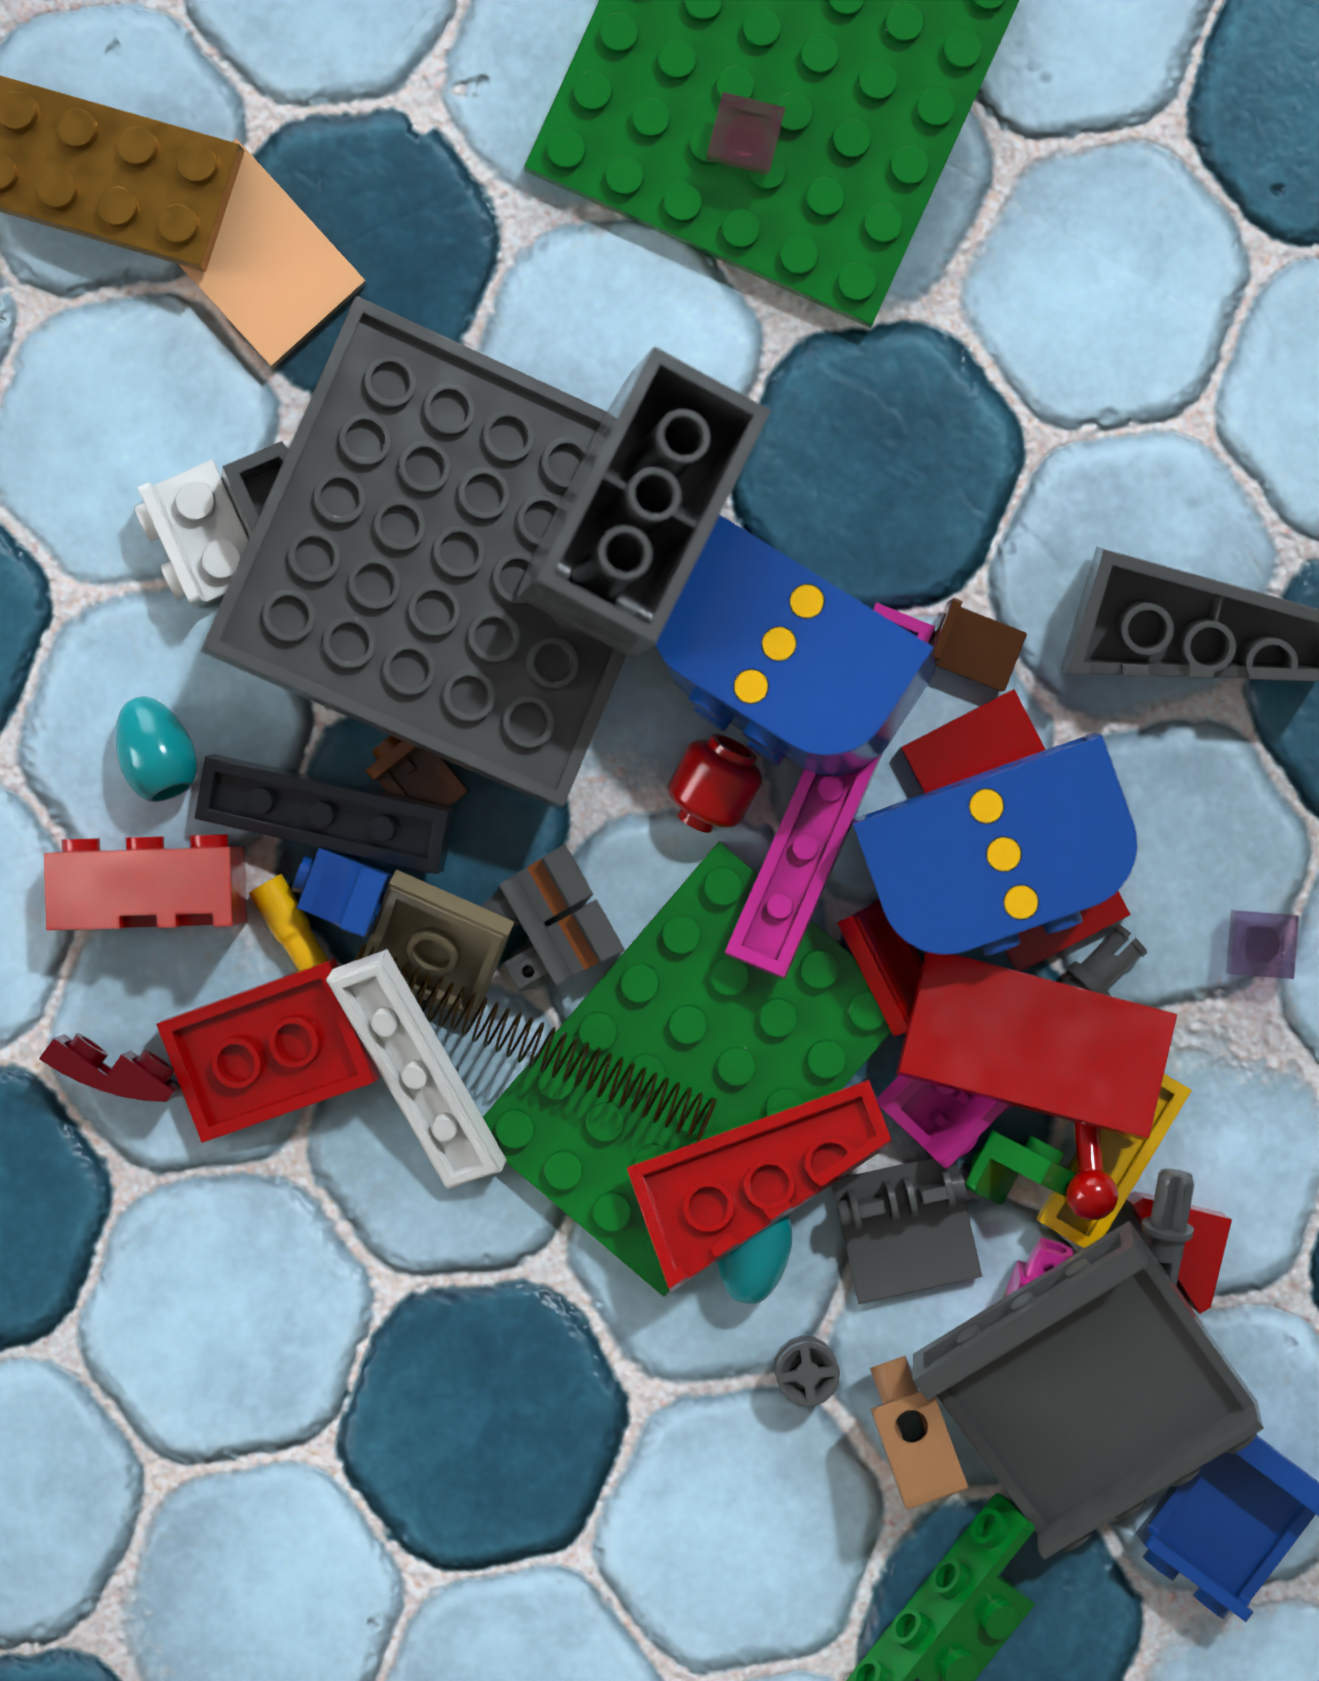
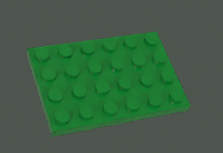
(700, 1022)

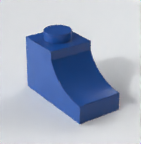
(341, 890)

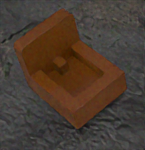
(415, 773)

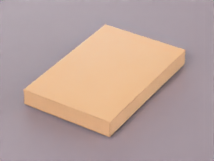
(273, 267)

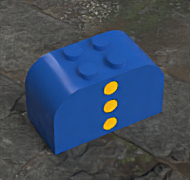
(790, 657)
(1003, 850)

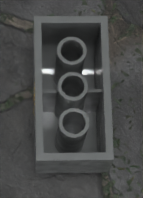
(643, 503)

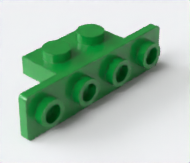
(960, 1609)

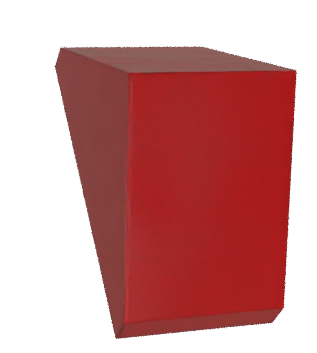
(1201, 1254)

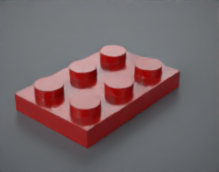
(265, 1052)

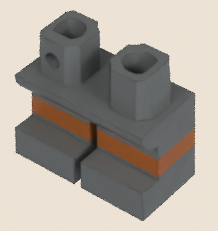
(567, 944)

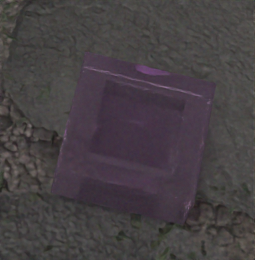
(1262, 944)

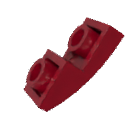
(132, 1076)

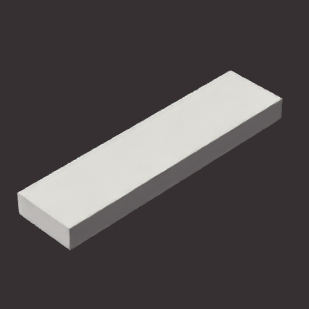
(416, 1069)

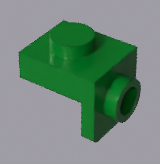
(1002, 1159)

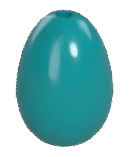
(154, 750)
(757, 1265)

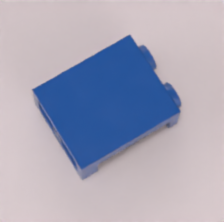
(1231, 1525)

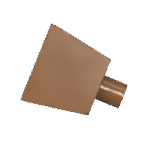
(924, 1466)

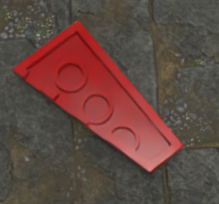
(742, 1181)

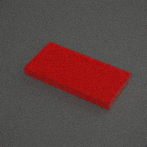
(980, 742)
(1037, 1044)

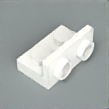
(197, 530)

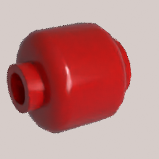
(715, 783)

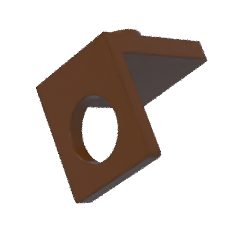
(976, 646)

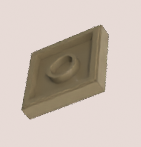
(440, 936)

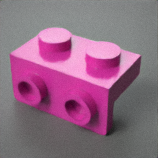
(939, 1117)

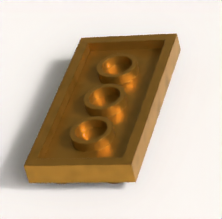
(113, 174)

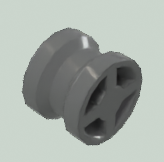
(807, 1383)

